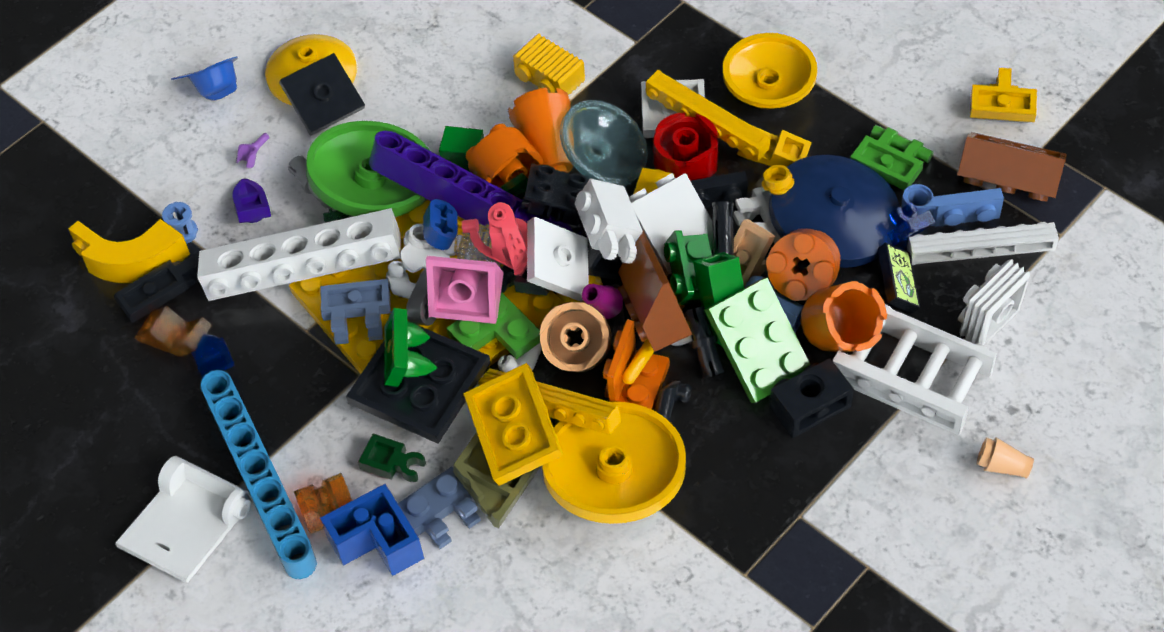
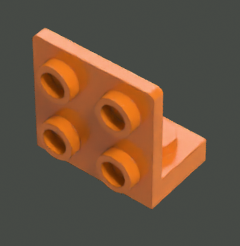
(649, 381)

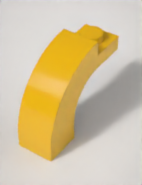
(128, 259)

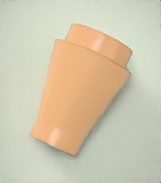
(1002, 458)

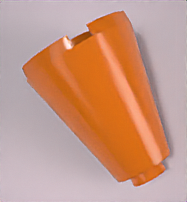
(539, 120)

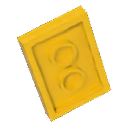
(513, 424)

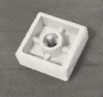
(993, 302)

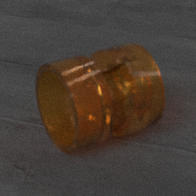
(319, 501)

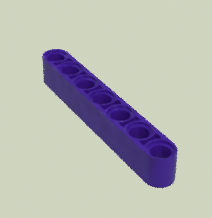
(442, 180)

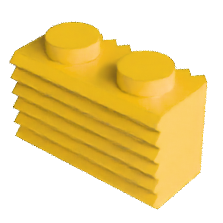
(548, 66)

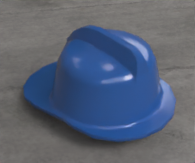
(216, 80)

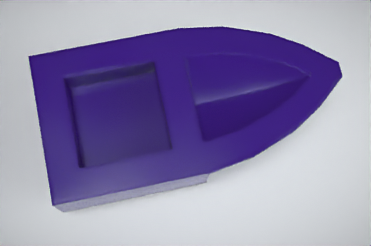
(250, 201)

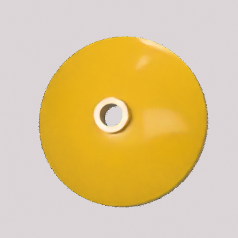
(303, 52)
(769, 70)

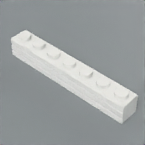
(982, 243)

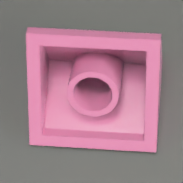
(463, 289)

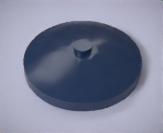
(839, 200)

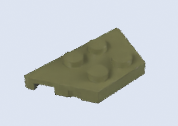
(475, 476)

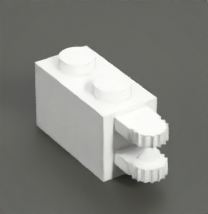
(609, 220)

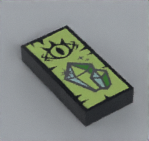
(898, 277)

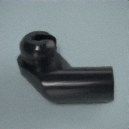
(669, 395)

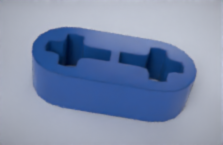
(440, 224)

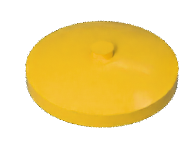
(619, 473)

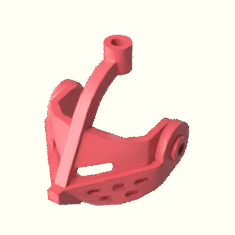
(506, 235)

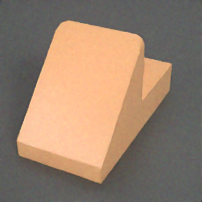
(751, 247)

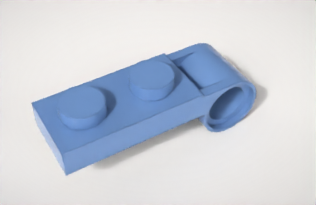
(955, 208)

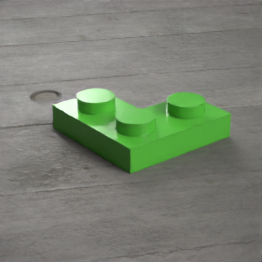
(511, 330)

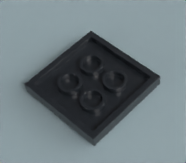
(425, 402)

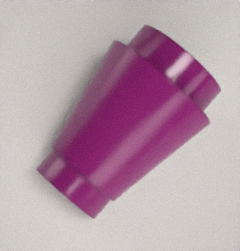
(604, 299)

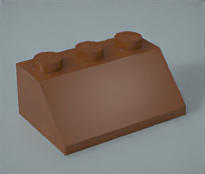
(1011, 166)
(651, 299)

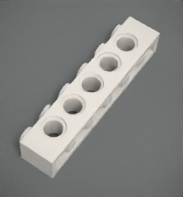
(299, 254)

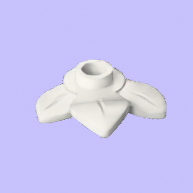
(417, 249)

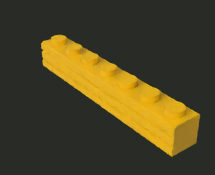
(729, 127)
(573, 406)

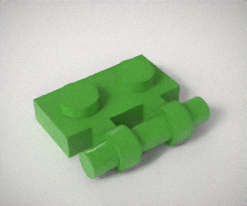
(891, 164)

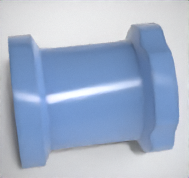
(184, 220)

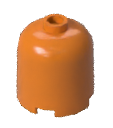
(844, 317)

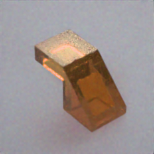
(171, 333)

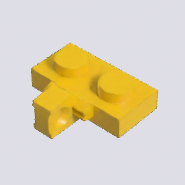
(1003, 100)

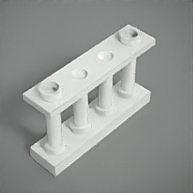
(915, 396)

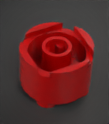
(686, 146)

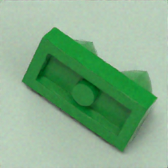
(398, 359)

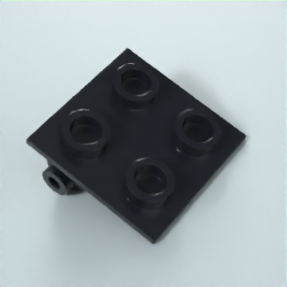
(554, 189)

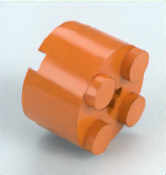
(502, 155)
(796, 246)

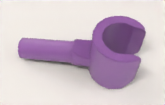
(248, 152)

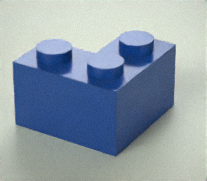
(373, 523)

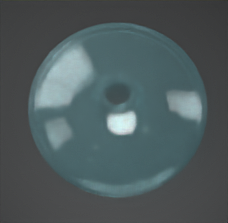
(603, 142)

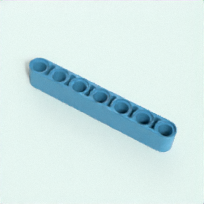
(260, 485)

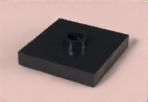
(322, 94)

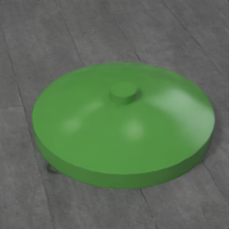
(342, 174)

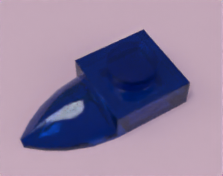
(212, 355)

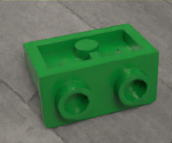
(681, 253)

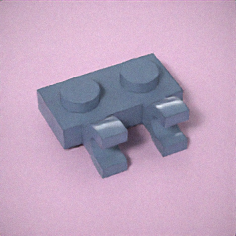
(355, 300)
(436, 501)

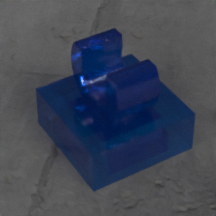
(908, 223)

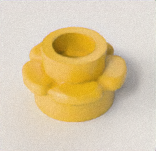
(777, 180)

